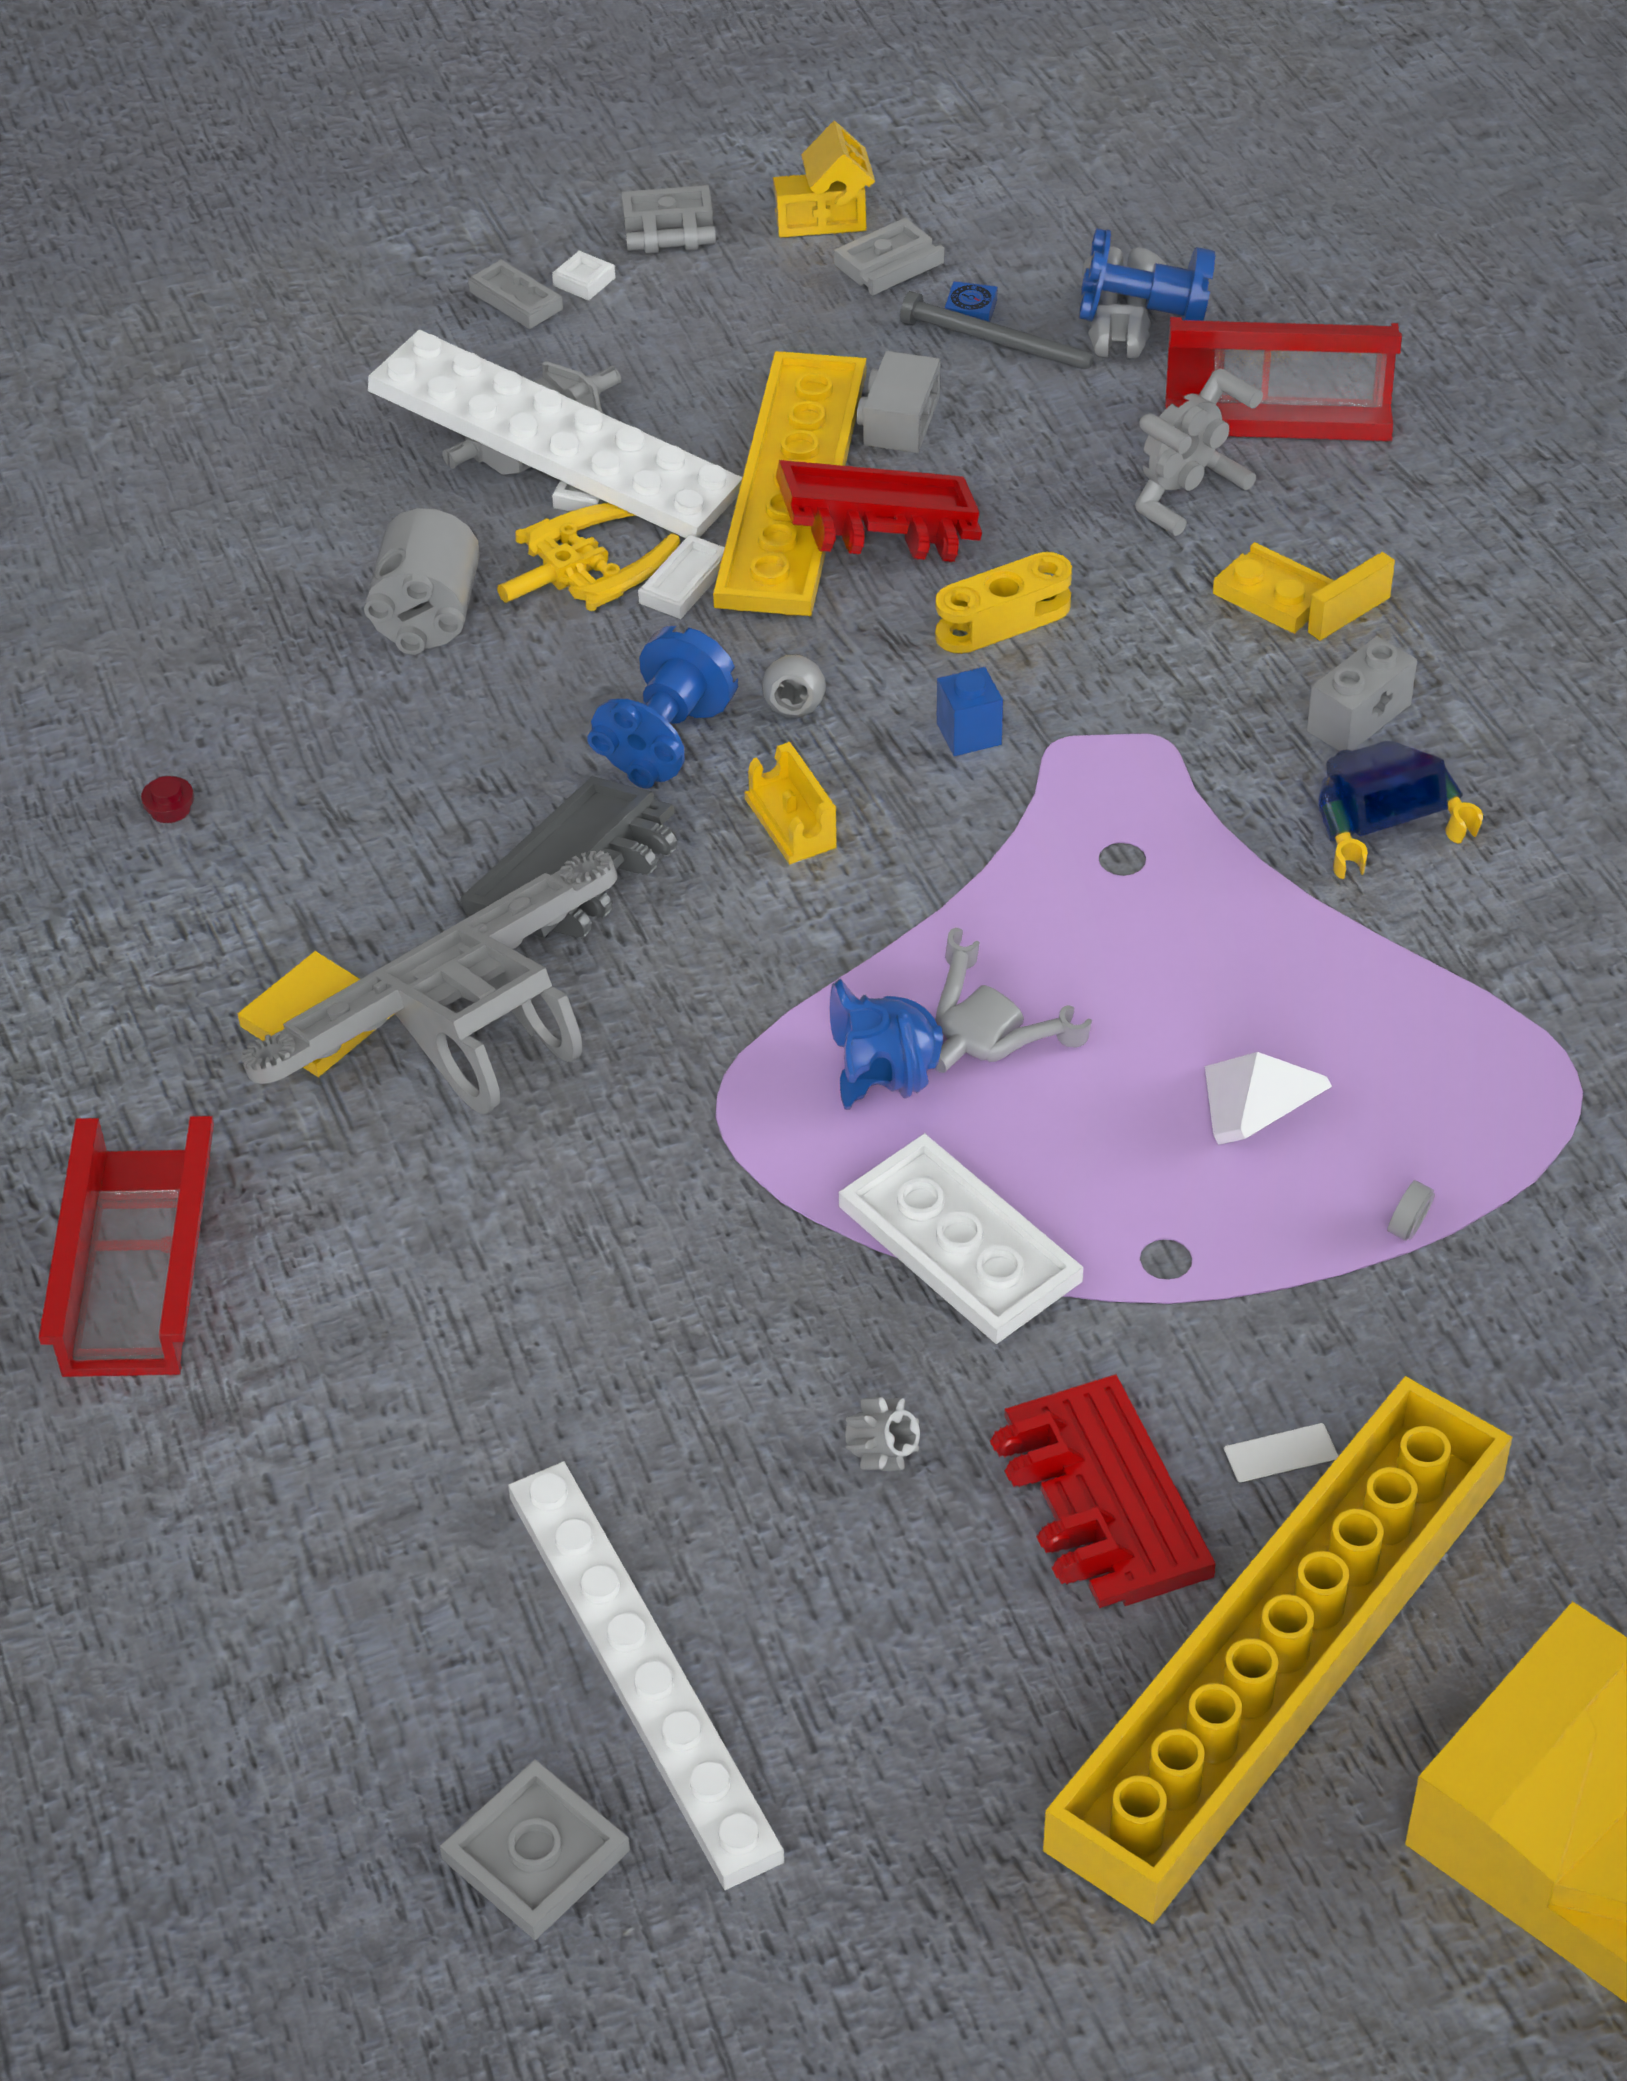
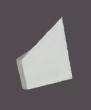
(1255, 1092)

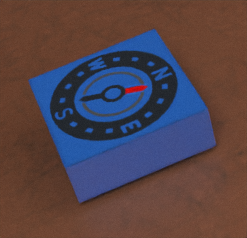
(972, 300)

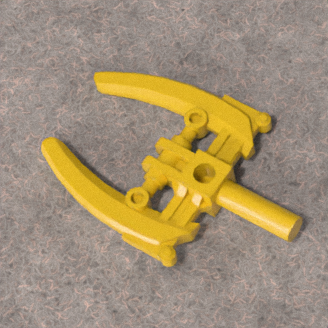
(570, 565)

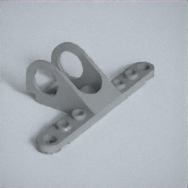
(464, 961)

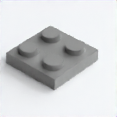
(534, 1849)

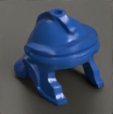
(883, 1042)

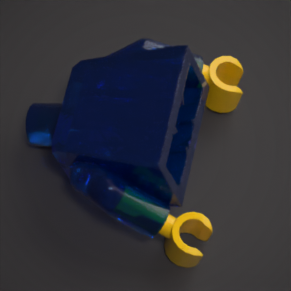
(1383, 789)

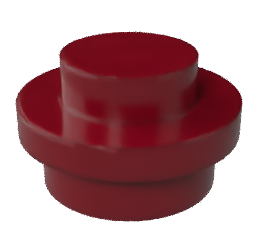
(168, 798)

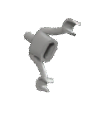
(988, 1021)

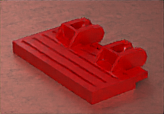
(888, 501)
(1106, 1494)

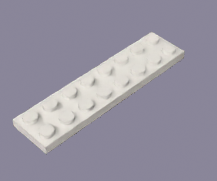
(556, 435)

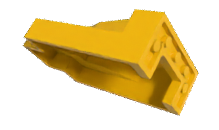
(1536, 1798)

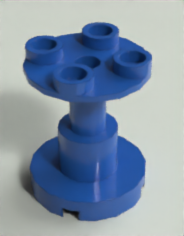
(1165, 288)
(683, 679)

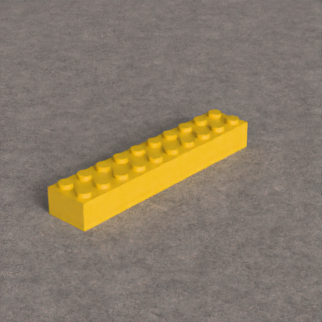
(1274, 1650)

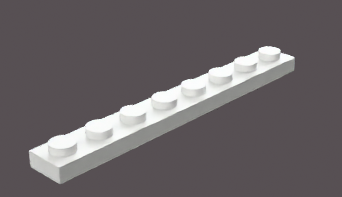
(647, 1677)

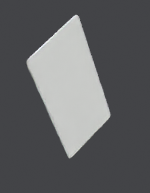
(1281, 1452)

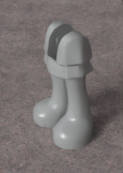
(1122, 321)

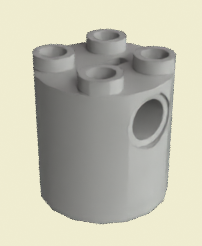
(422, 579)

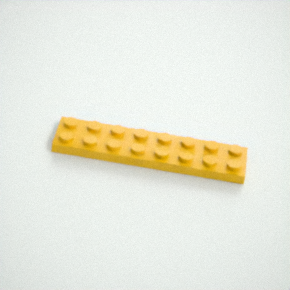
(802, 418)

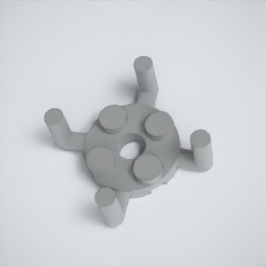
(1186, 442)

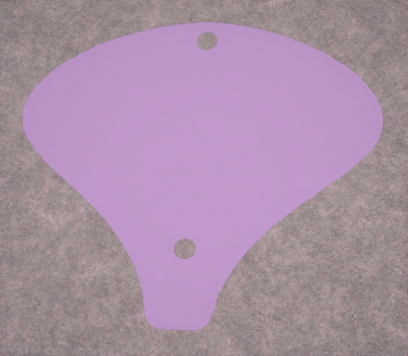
(1177, 973)

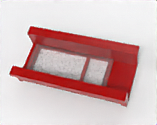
(1311, 376)
(125, 1254)

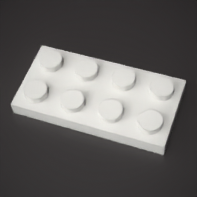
(961, 1238)

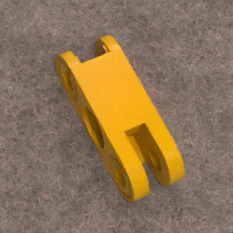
(1003, 602)

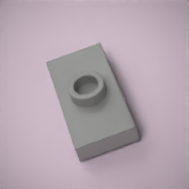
(515, 294)

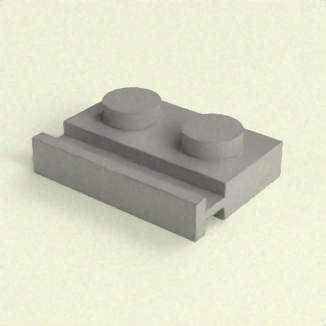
(888, 256)

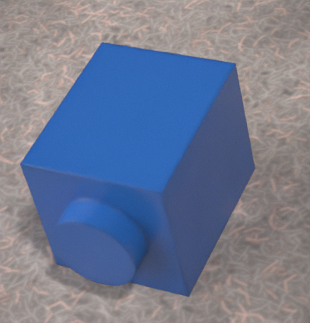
(969, 711)

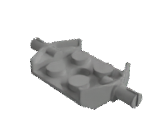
(555, 377)

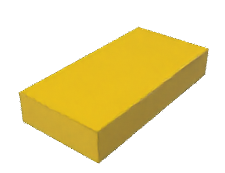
(1350, 596)

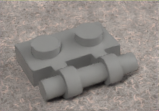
(668, 209)

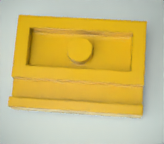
(1270, 587)

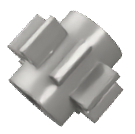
(882, 1434)

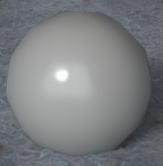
(793, 686)

